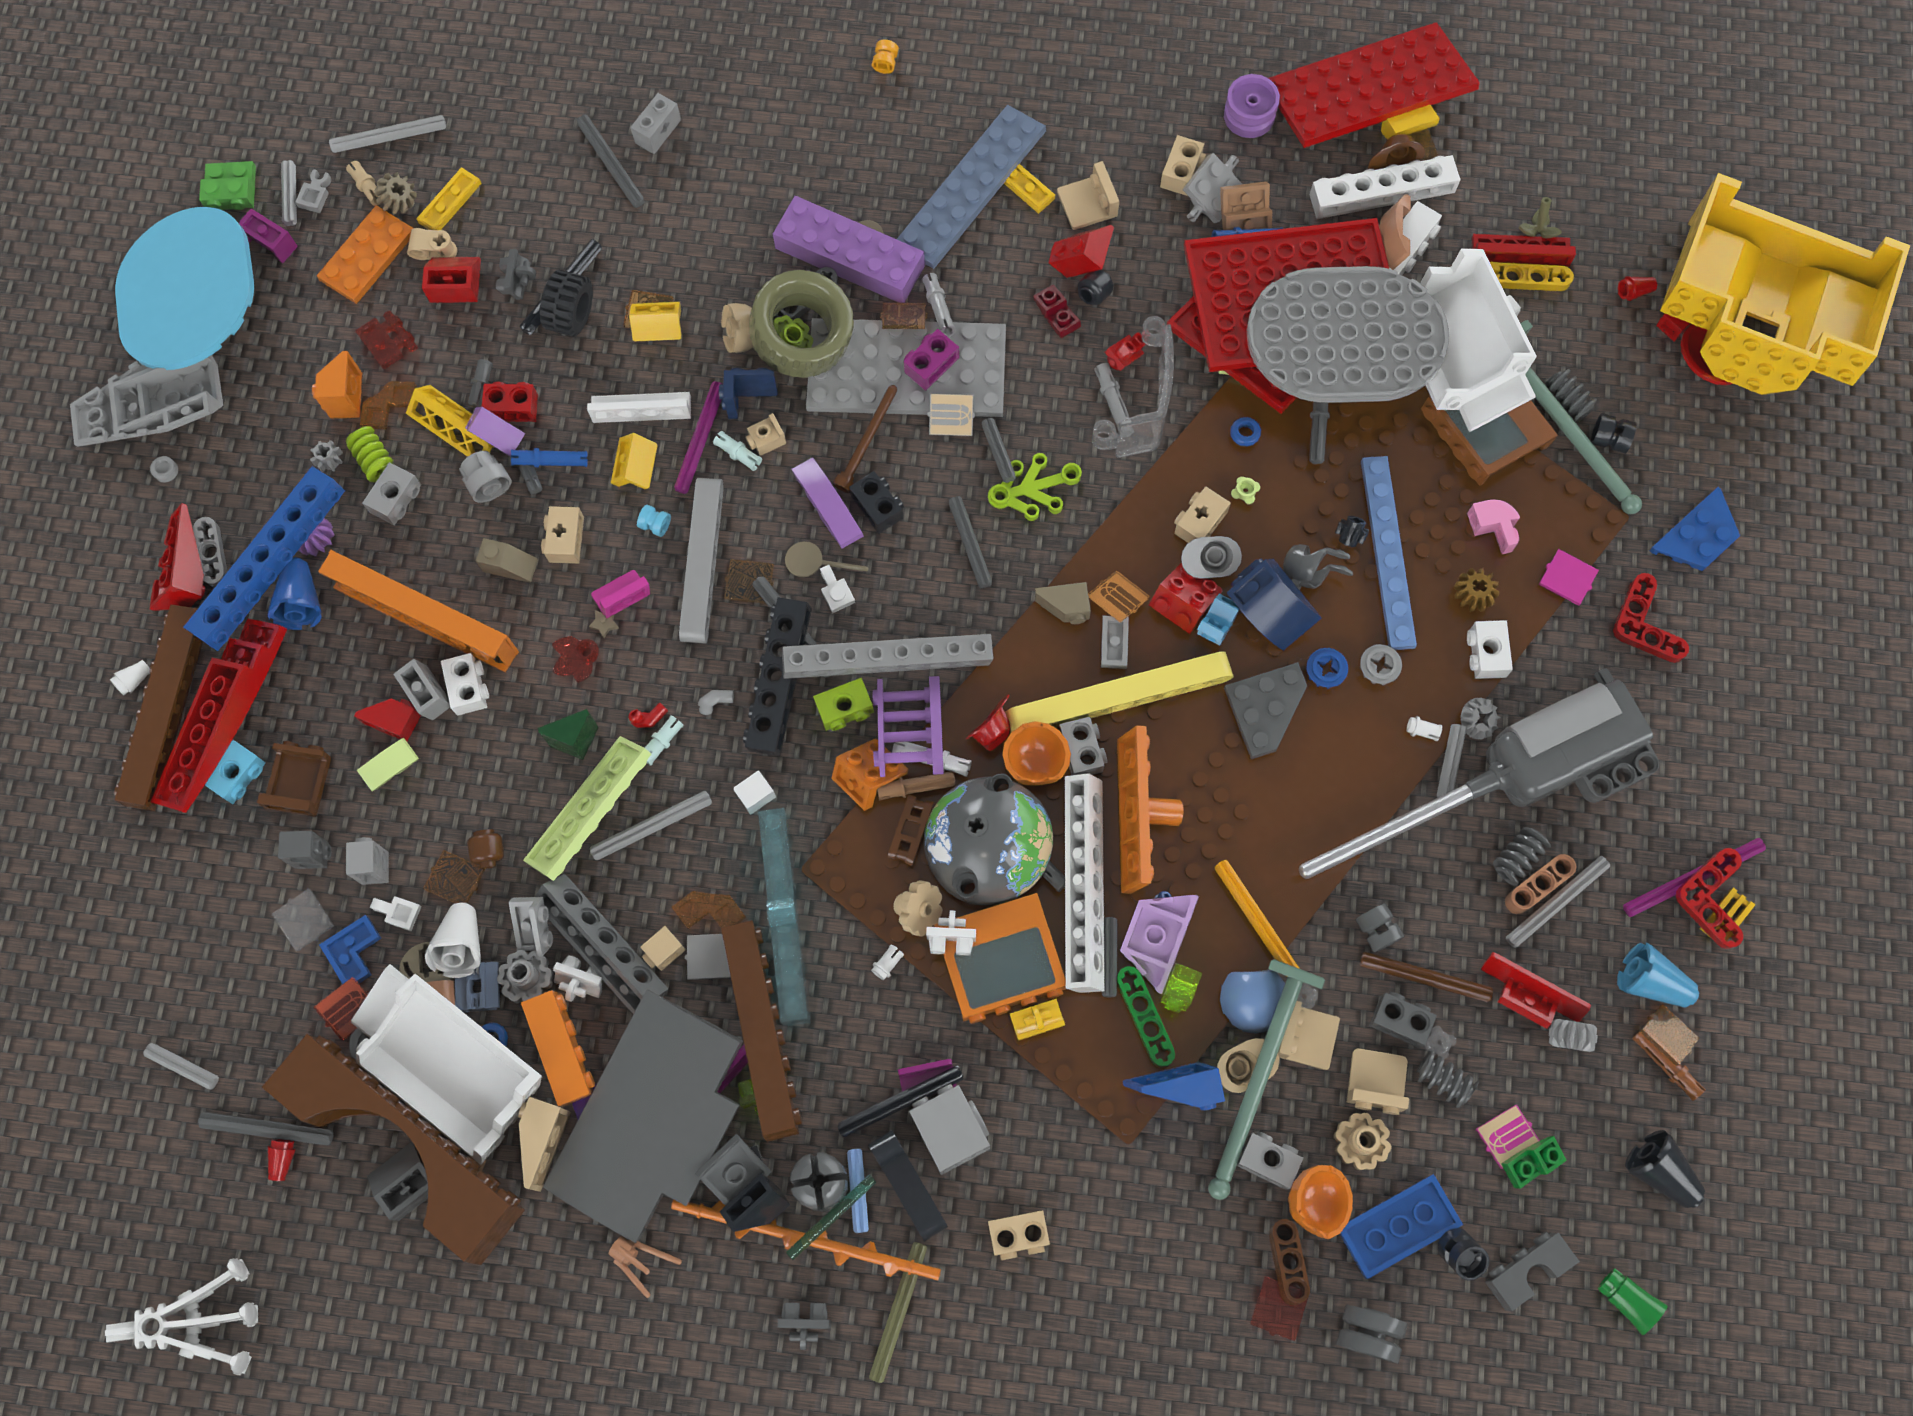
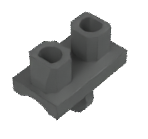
(517, 274)
(817, 1320)

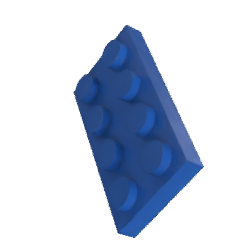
(1399, 1226)

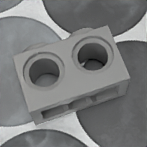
(1084, 747)
(367, 861)

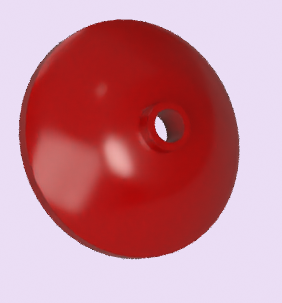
(1690, 348)

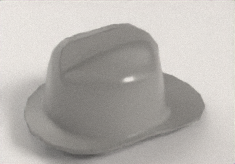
(1211, 557)

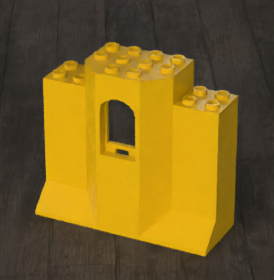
(1812, 286)

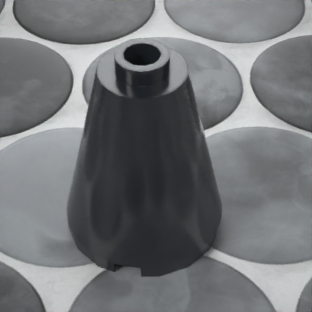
(1666, 1169)

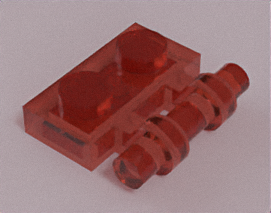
(380, 344)

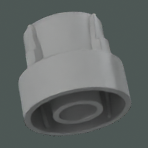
(484, 476)

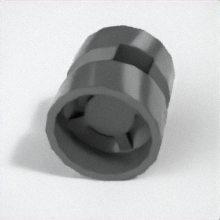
(1375, 919)

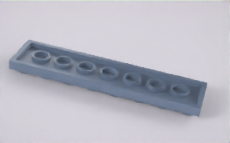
(972, 184)

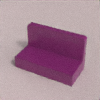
(916, 1074)

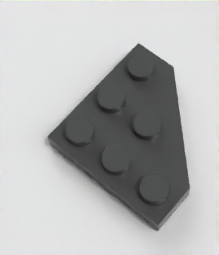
(1266, 706)

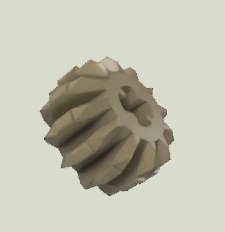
(395, 193)

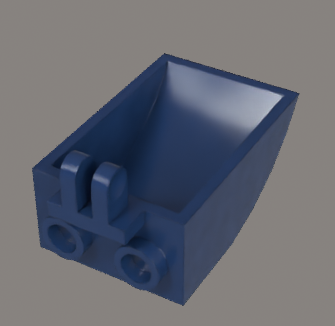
(1273, 602)

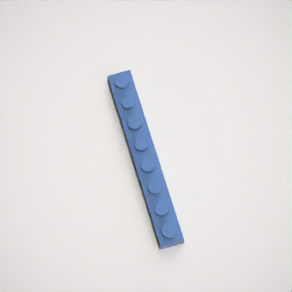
(1388, 553)

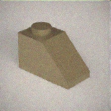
(506, 561)
(1066, 602)

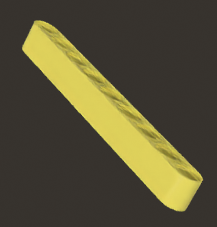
(1125, 692)

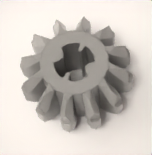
(1573, 1035)

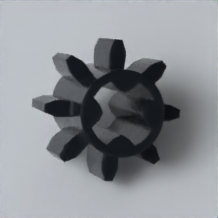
(1352, 531)

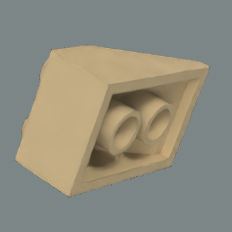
(540, 1135)

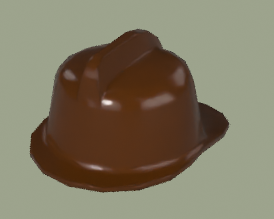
(1397, 151)

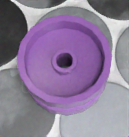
(1251, 106)

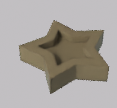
(602, 624)

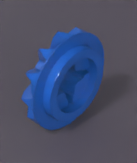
(1322, 657)

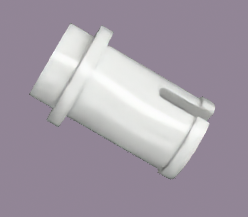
(1423, 728)
(886, 963)

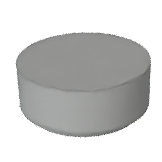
(164, 469)

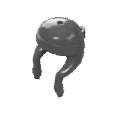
(1302, 565)

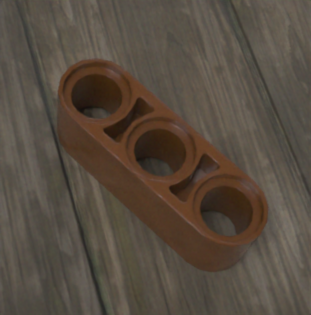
(1293, 1248)

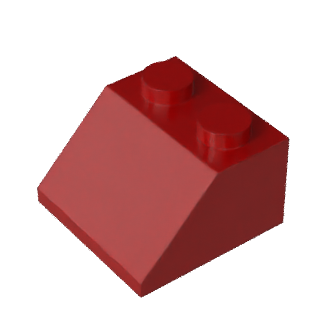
(1081, 252)

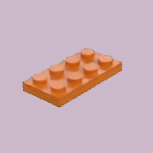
(365, 254)

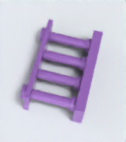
(930, 735)

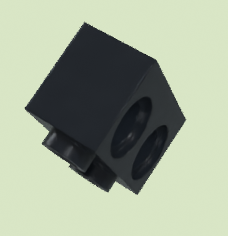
(872, 504)

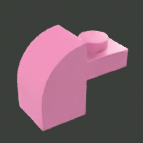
(1498, 518)

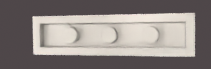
(640, 407)

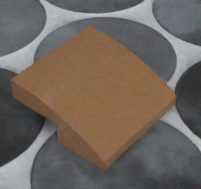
(1246, 206)

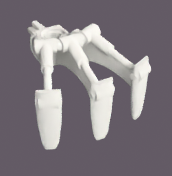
(193, 1322)

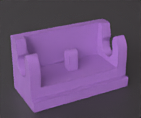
(494, 430)

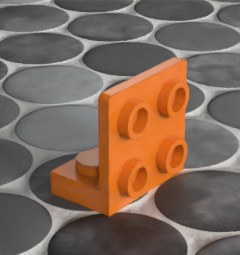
(859, 778)

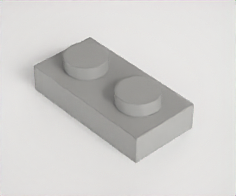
(1114, 643)

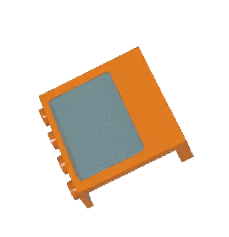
(1008, 962)

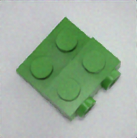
(228, 185)

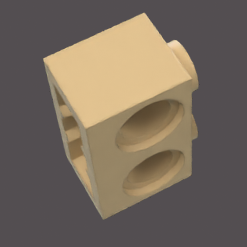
(1181, 165)
(1017, 1226)

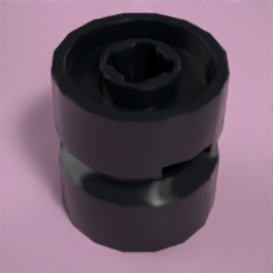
(1606, 427)
(1463, 1254)

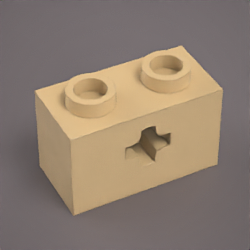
(1207, 504)
(563, 534)

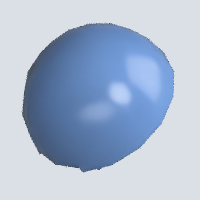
(1251, 999)

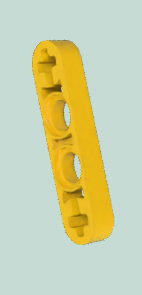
(1525, 281)

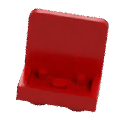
(1184, 598)

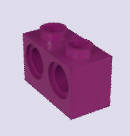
(936, 362)

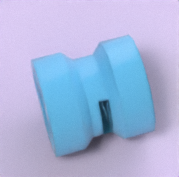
(653, 520)

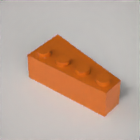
(558, 1047)

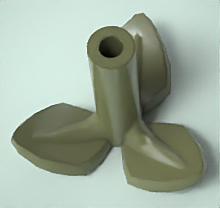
(1540, 221)

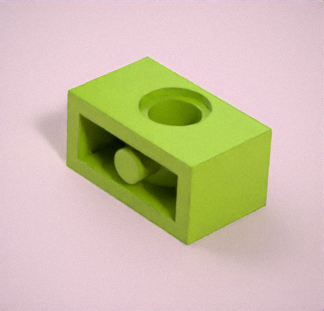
(851, 692)

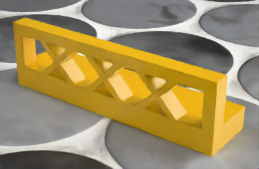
(451, 414)

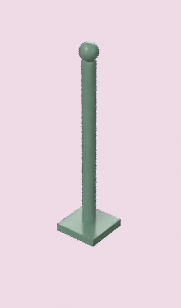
(1629, 502)
(1219, 1187)

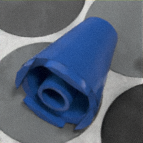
(295, 597)

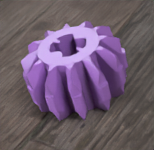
(318, 539)

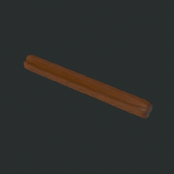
(1426, 977)

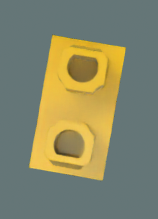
(1037, 1019)

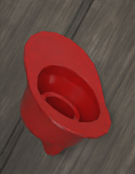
(993, 729)

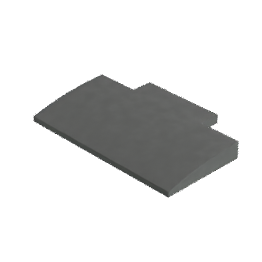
(648, 1119)

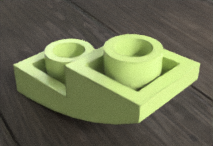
(387, 764)

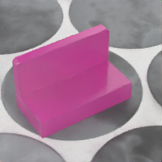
(621, 593)

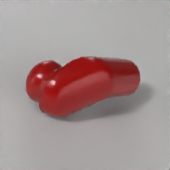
(647, 719)

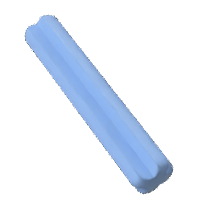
(856, 1175)

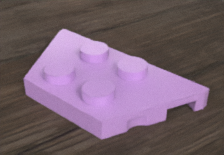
(1157, 936)

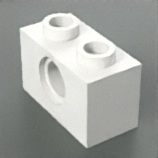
(1496, 637)

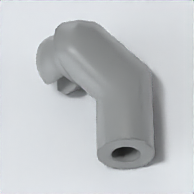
(713, 697)

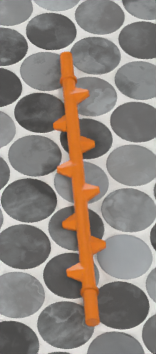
(841, 1251)

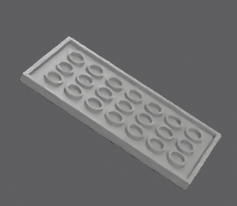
(877, 361)

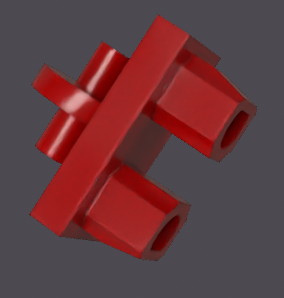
(1125, 351)

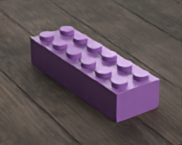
(849, 249)

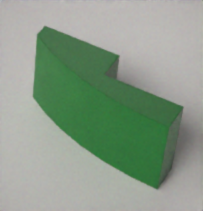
(1534, 1160)

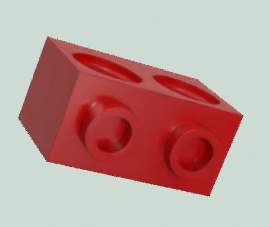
(508, 407)

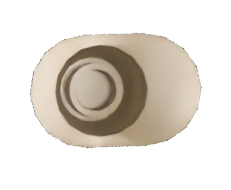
(1238, 1065)

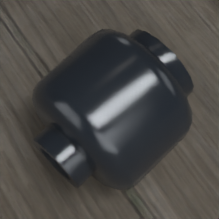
(1095, 287)

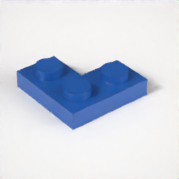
(344, 949)

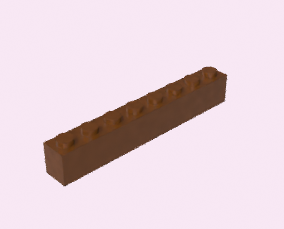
(160, 711)
(760, 1032)

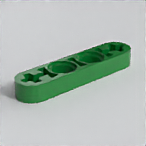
(1143, 1017)

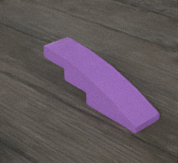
(827, 503)

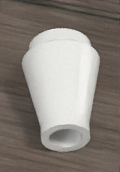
(130, 677)

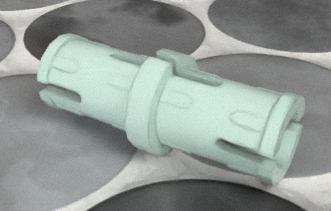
(737, 450)
(662, 738)

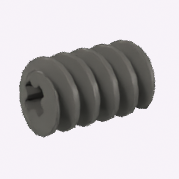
(1570, 395)
(1519, 854)
(1446, 1078)

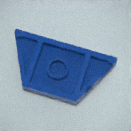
(1700, 534)

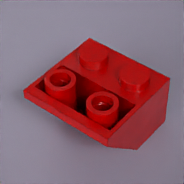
(451, 279)

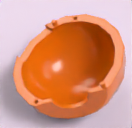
(1036, 754)
(1321, 1201)

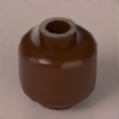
(485, 848)

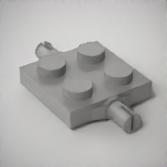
(1206, 184)

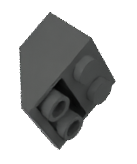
(400, 1183)

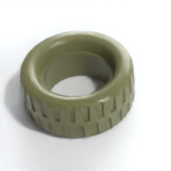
(805, 290)

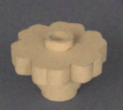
(919, 907)
(1350, 1148)

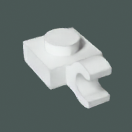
(836, 592)
(398, 913)

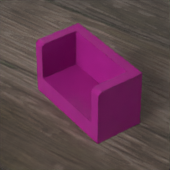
(268, 235)

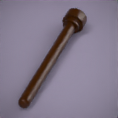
(846, 478)

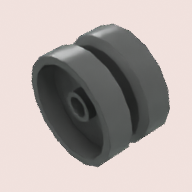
(1372, 1332)

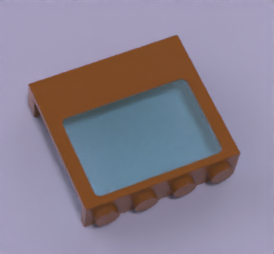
(1495, 442)

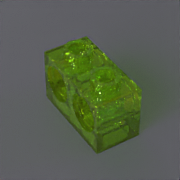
(1180, 988)

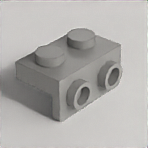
(530, 924)

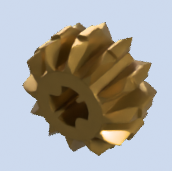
(1480, 599)

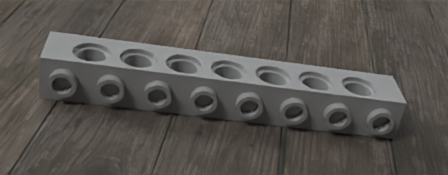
(887, 656)

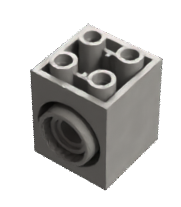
(950, 1128)

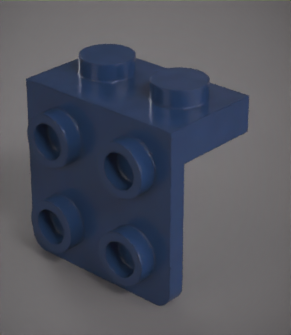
(744, 384)

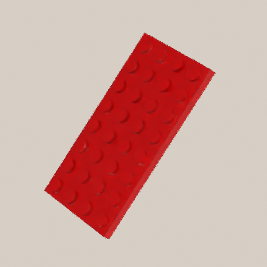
(1372, 84)

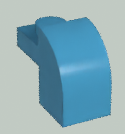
(1218, 619)

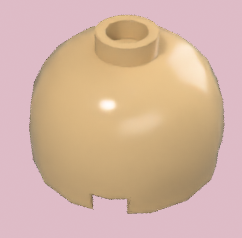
(736, 320)

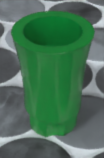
(1632, 1301)

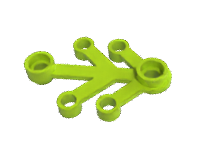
(1031, 487)

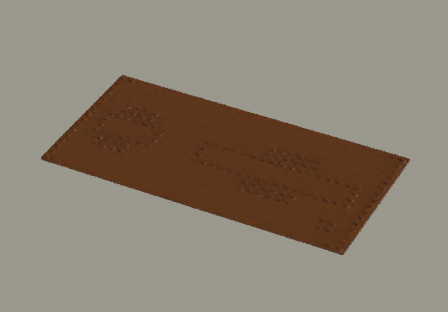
(1340, 759)

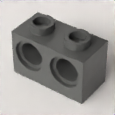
(303, 849)
(1401, 1026)

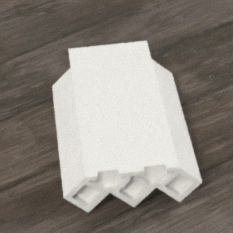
(1486, 342)
(441, 1063)

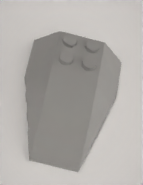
(146, 402)

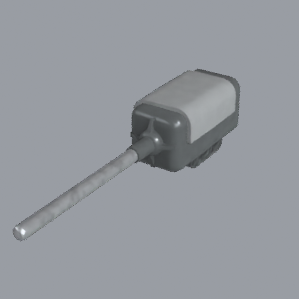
(1563, 744)

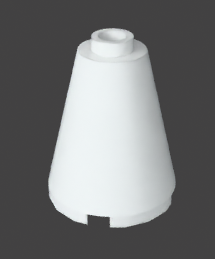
(455, 943)

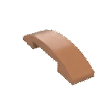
(1391, 228)

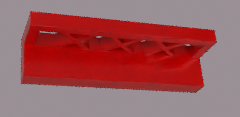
(1523, 251)

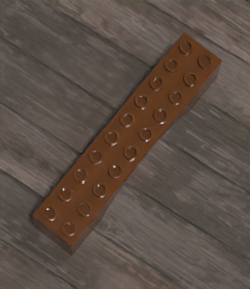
(463, 1204)

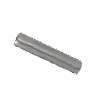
(288, 187)
(1451, 759)
(181, 1066)

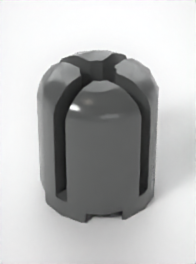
(807, 1171)

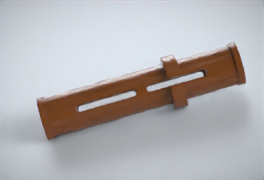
(1677, 1074)

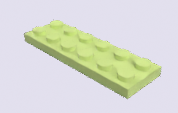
(587, 808)

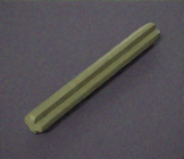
(896, 1316)

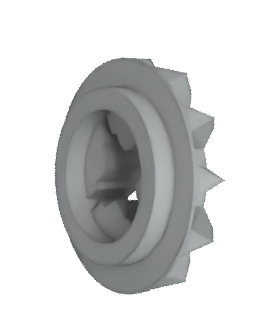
(1391, 661)
(1470, 715)

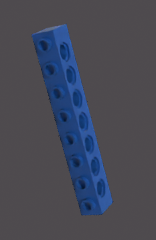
(264, 558)

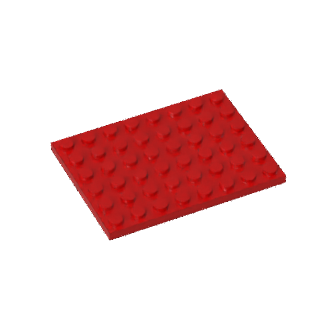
(1234, 270)

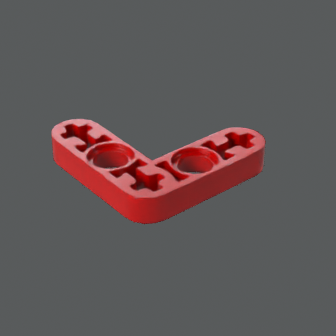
(1636, 622)
(1703, 900)

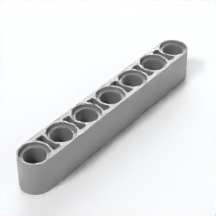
(701, 560)

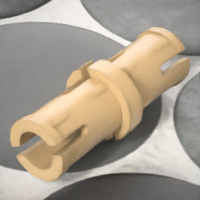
(364, 182)

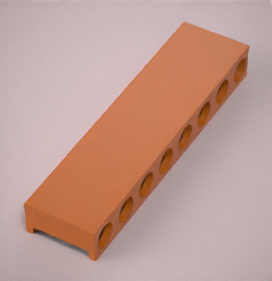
(419, 611)

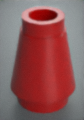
(1635, 287)
(279, 1158)

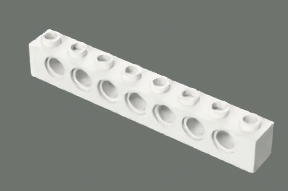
(1084, 883)

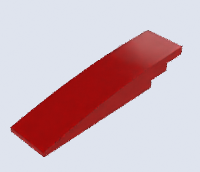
(217, 713)

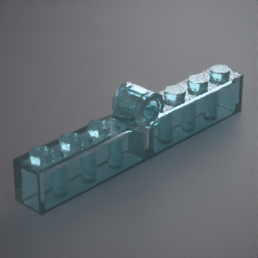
(783, 917)

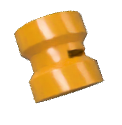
(885, 56)

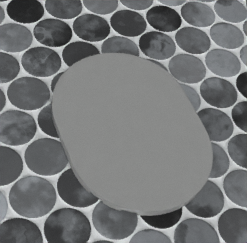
(1347, 334)

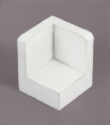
(754, 792)

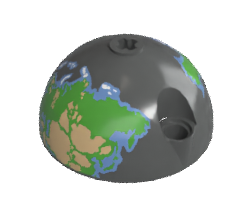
(1003, 856)

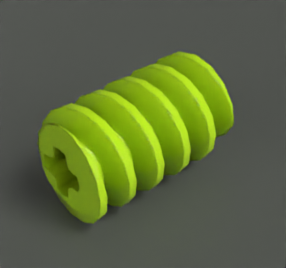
(368, 452)

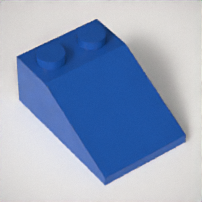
(1188, 1084)

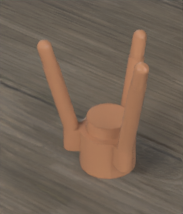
(625, 1253)

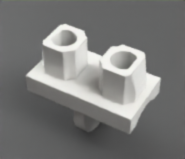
(938, 936)
(575, 981)

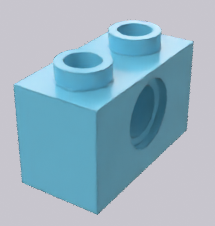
(235, 758)

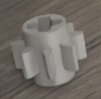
(326, 456)

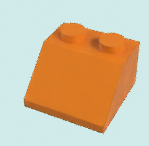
(339, 387)

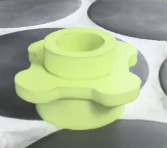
(1250, 485)

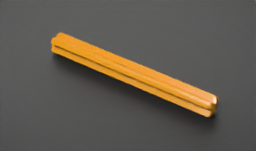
(1254, 913)

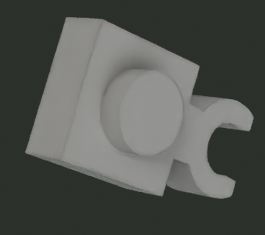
(313, 195)

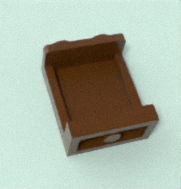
(296, 779)

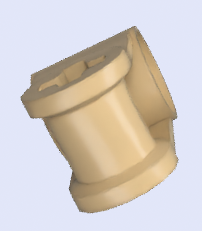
(430, 243)

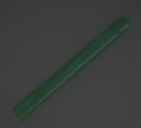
(831, 1217)

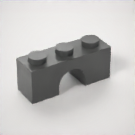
(1510, 1281)

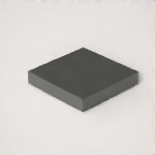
(731, 1169)

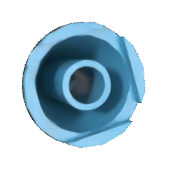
(1656, 977)

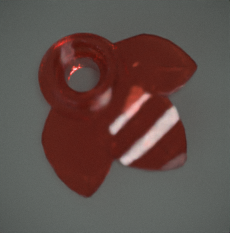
(572, 657)

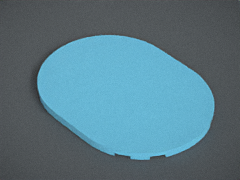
(184, 288)

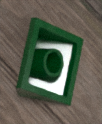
(571, 734)

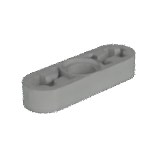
(204, 543)

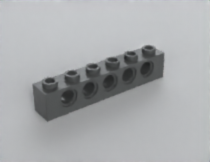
(599, 942)

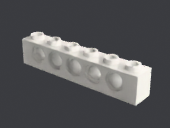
(1350, 200)

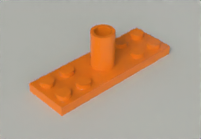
(1139, 810)

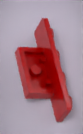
(1531, 994)

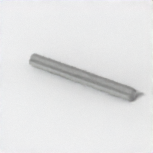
(387, 133)
(650, 825)
(1557, 902)

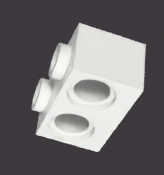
(459, 686)

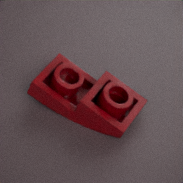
(1055, 310)

